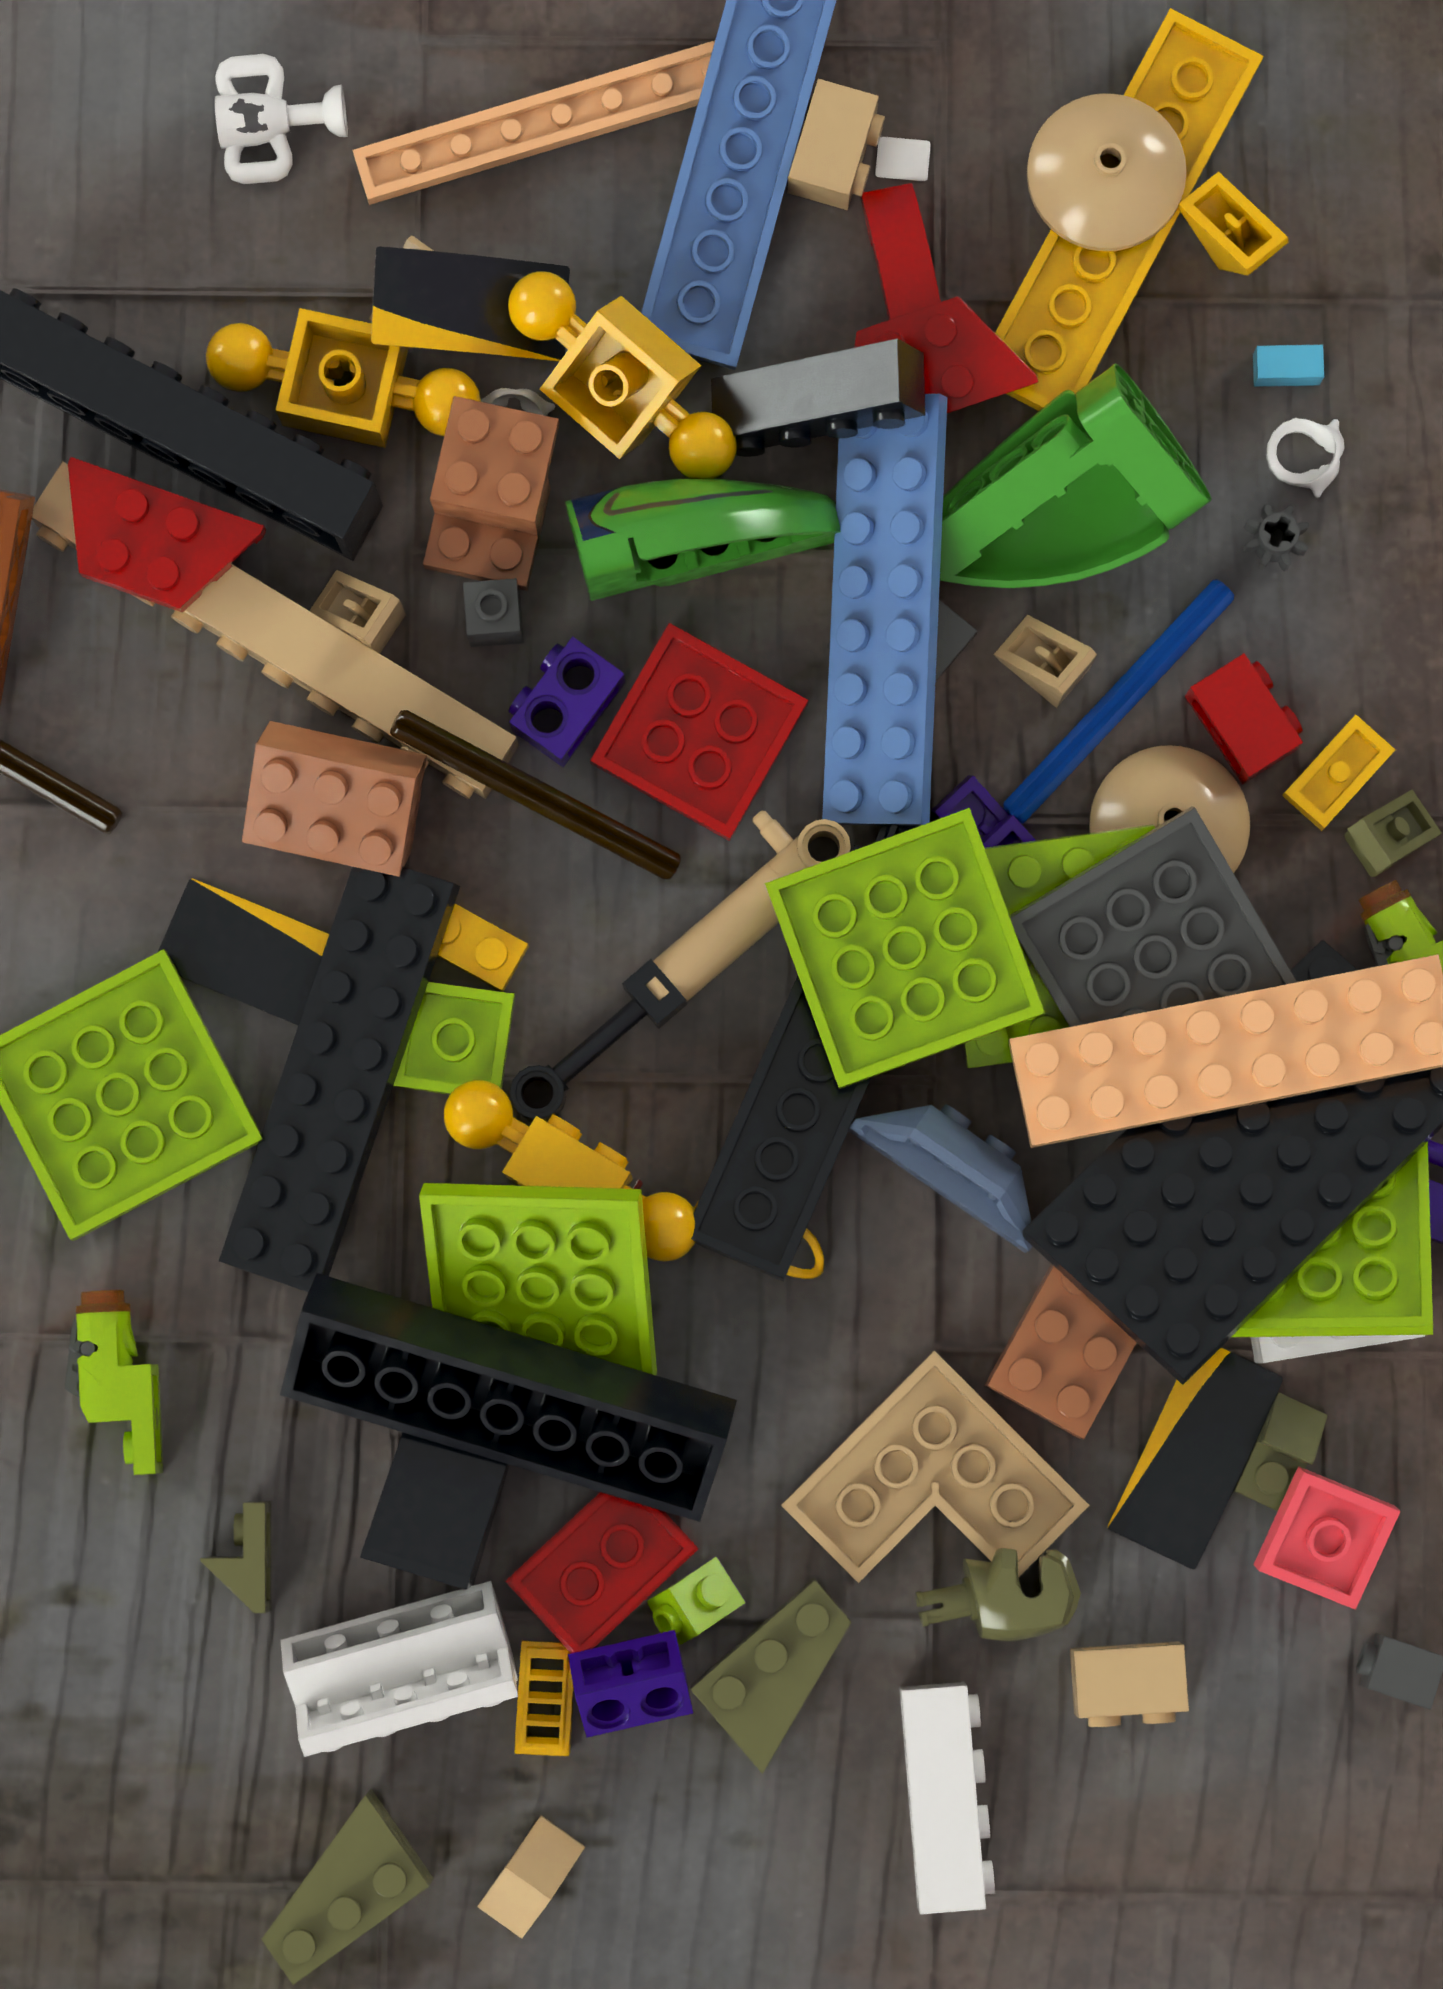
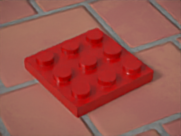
(699, 731)

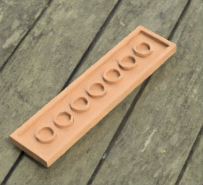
(1230, 1051)

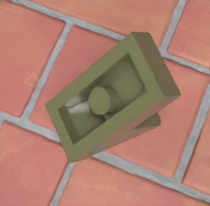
(1391, 833)
(1285, 1442)
(248, 1574)

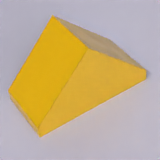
(1231, 226)

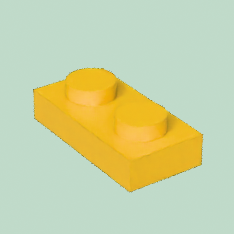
(1338, 772)
(481, 948)

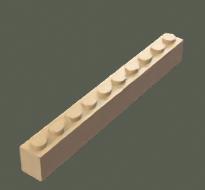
(308, 652)

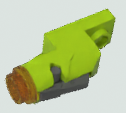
(1397, 927)
(108, 1382)

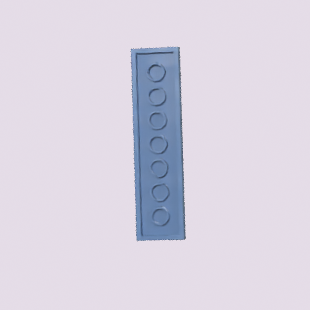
(735, 174)
(885, 622)

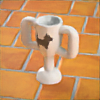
(264, 118)

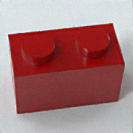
(1245, 717)

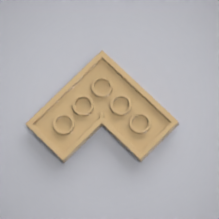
(929, 1449)

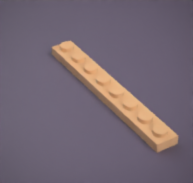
(533, 124)

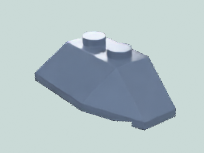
(955, 1164)

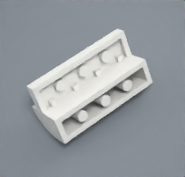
(399, 1668)

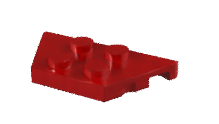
(959, 350)
(150, 537)

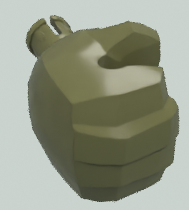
(995, 1600)

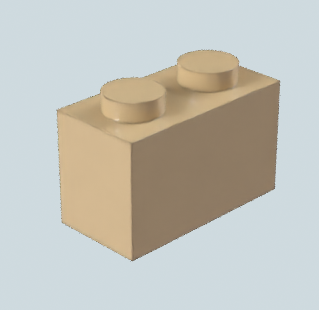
(834, 144)
(1129, 1682)

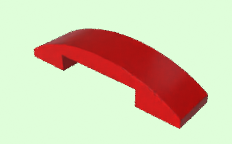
(900, 249)

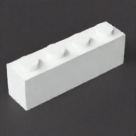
(943, 1797)

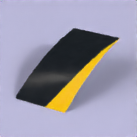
(453, 303)
(244, 950)
(1195, 1457)

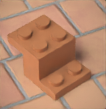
(490, 492)

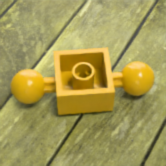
(322, 350)
(620, 376)
(550, 1155)

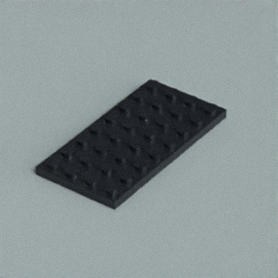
(1215, 1211)

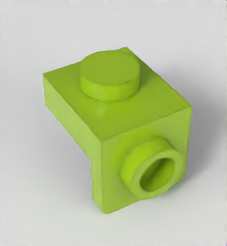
(696, 1602)

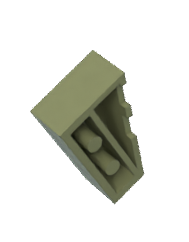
(772, 1671)
(349, 1890)

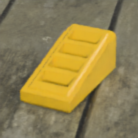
(544, 1745)

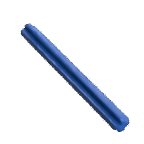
(1118, 701)

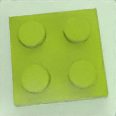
(457, 1039)

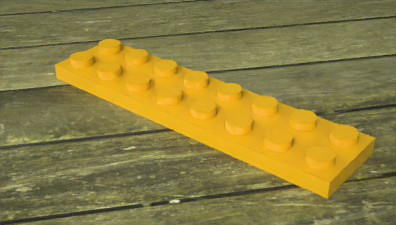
(1081, 295)

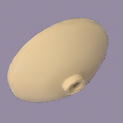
(1101, 204)
(1173, 780)

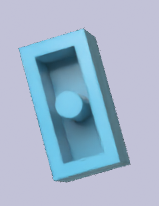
(1288, 365)

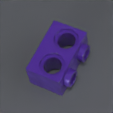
(578, 707)
(630, 1683)

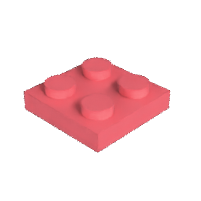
(1326, 1538)

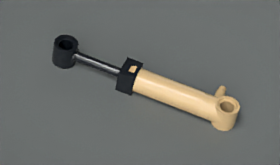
(691, 961)

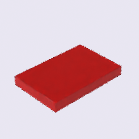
(600, 1569)

